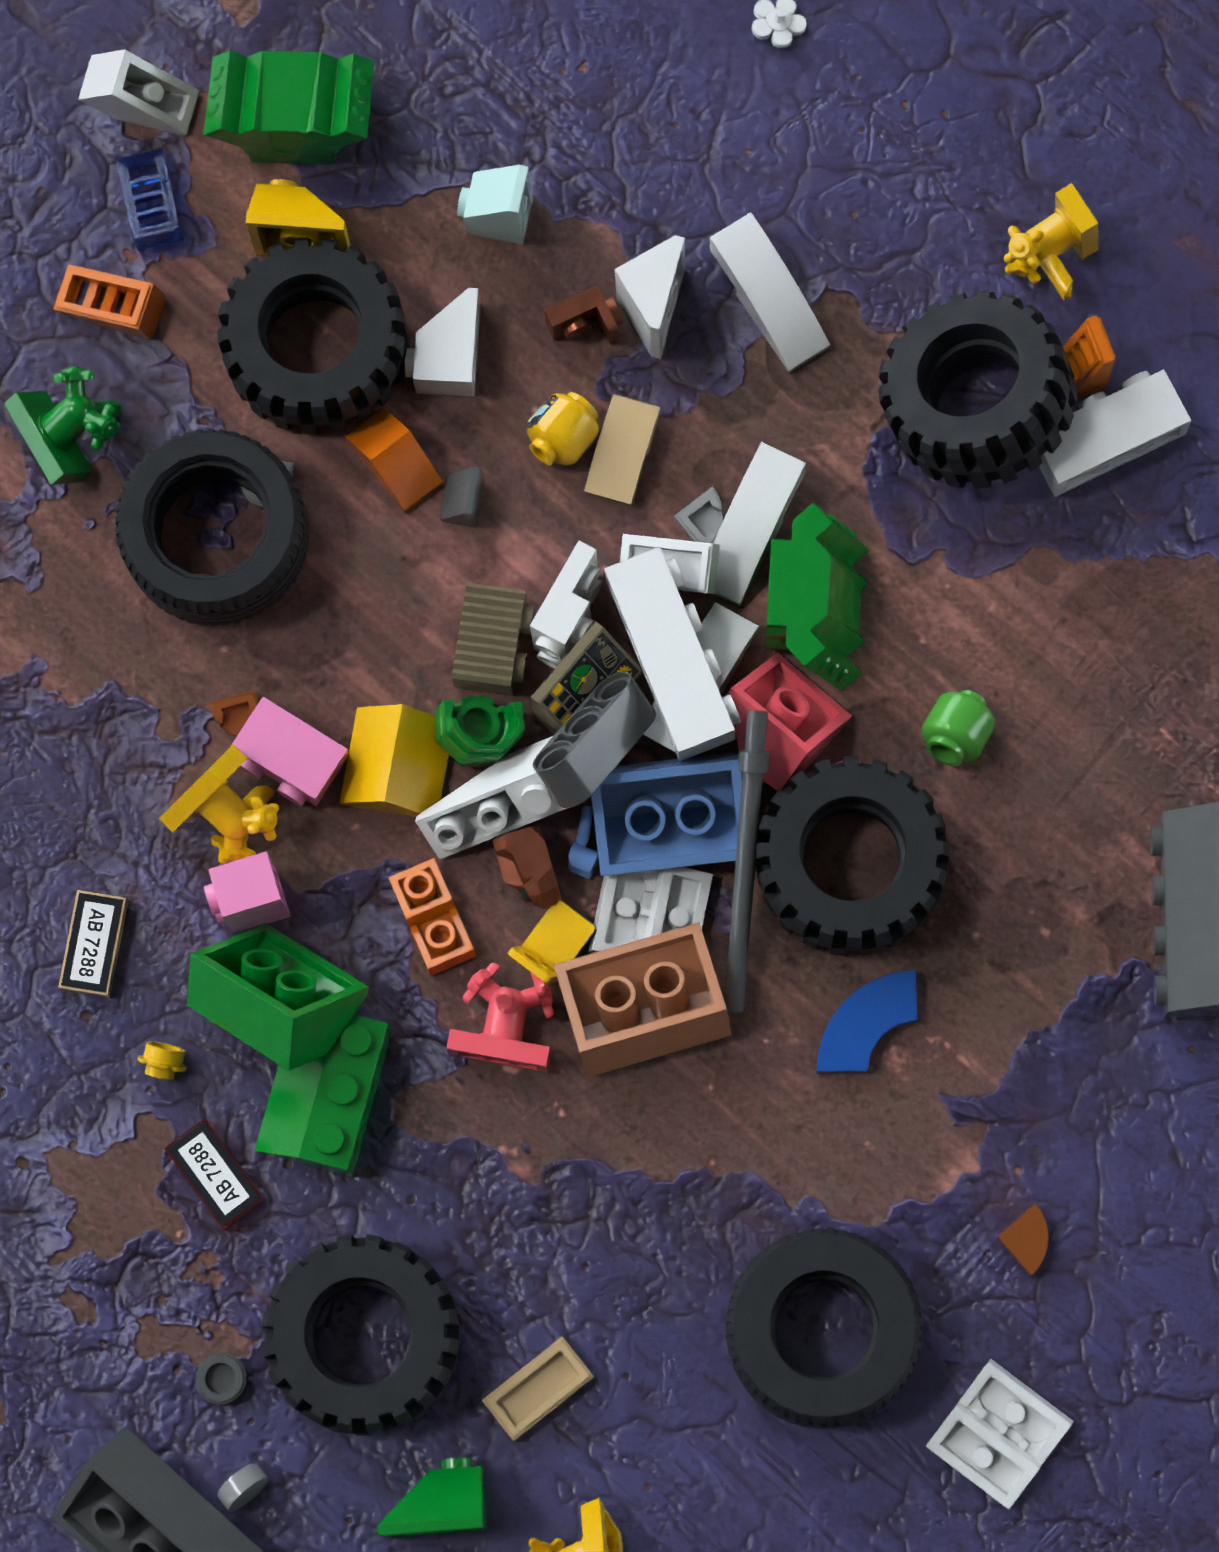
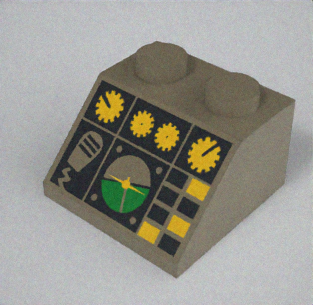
(578, 674)

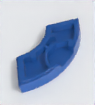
(864, 1020)

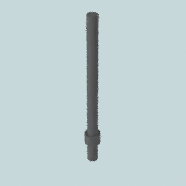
(753, 763)

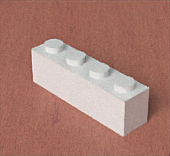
(670, 653)

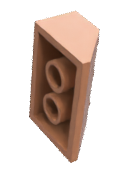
(643, 999)

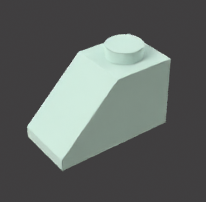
(497, 203)

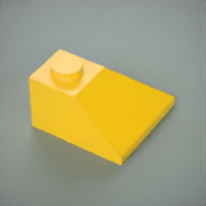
(289, 212)

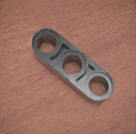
(594, 739)

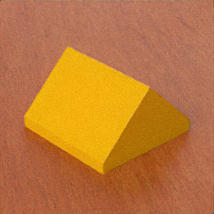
(394, 761)

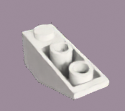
(489, 804)

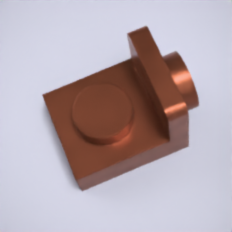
(576, 314)

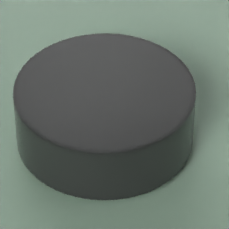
(221, 1379)

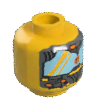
(562, 429)

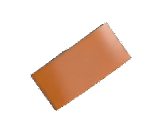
(432, 916)

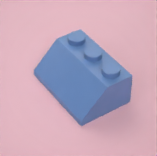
(668, 814)

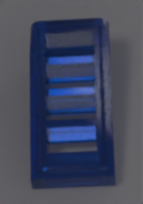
(156, 233)

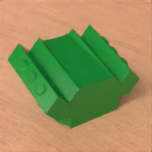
(289, 104)
(817, 596)

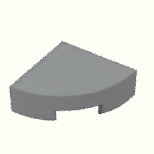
(701, 517)

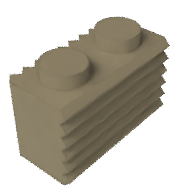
(491, 639)

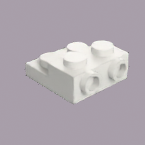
(566, 609)

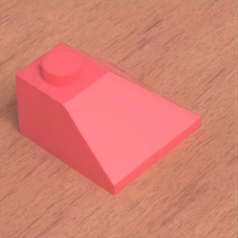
(799, 717)

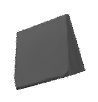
(463, 497)

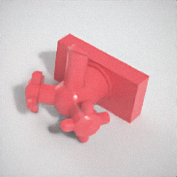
(504, 1024)

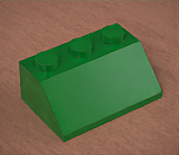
(273, 995)
(324, 1106)

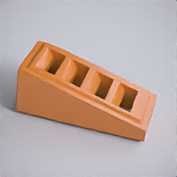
(139, 310)
(1090, 357)

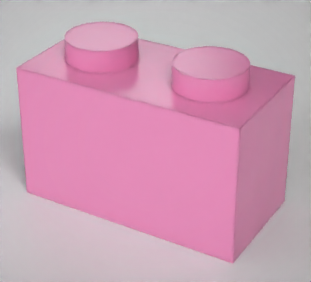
(289, 753)
(246, 893)

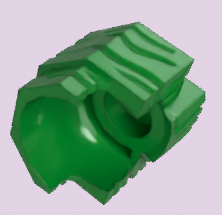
(476, 730)

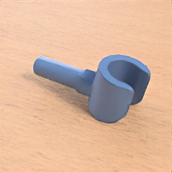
(583, 859)

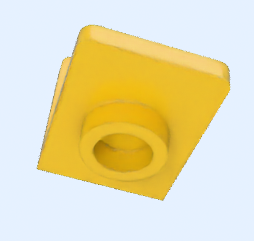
(554, 940)

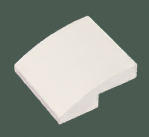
(648, 904)
(999, 1433)

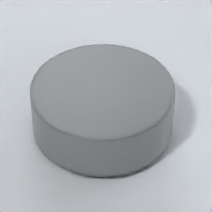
(242, 1487)

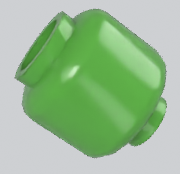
(957, 727)

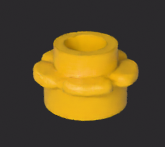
(162, 1060)

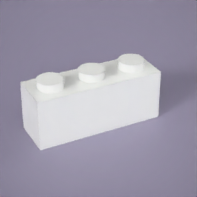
(1116, 430)

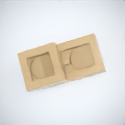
(622, 449)

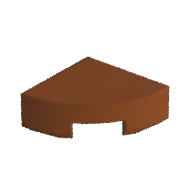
(234, 711)
(1027, 1239)

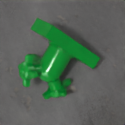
(53, 429)

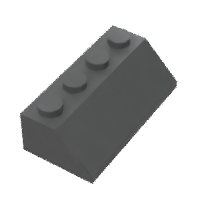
(1189, 911)
(139, 1504)

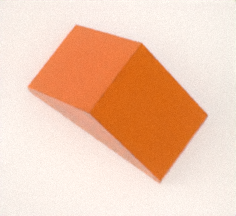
(395, 459)

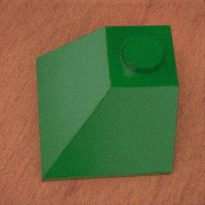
(441, 1503)

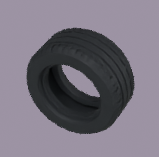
(195, 461)

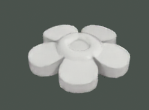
(778, 22)

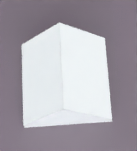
(649, 291)

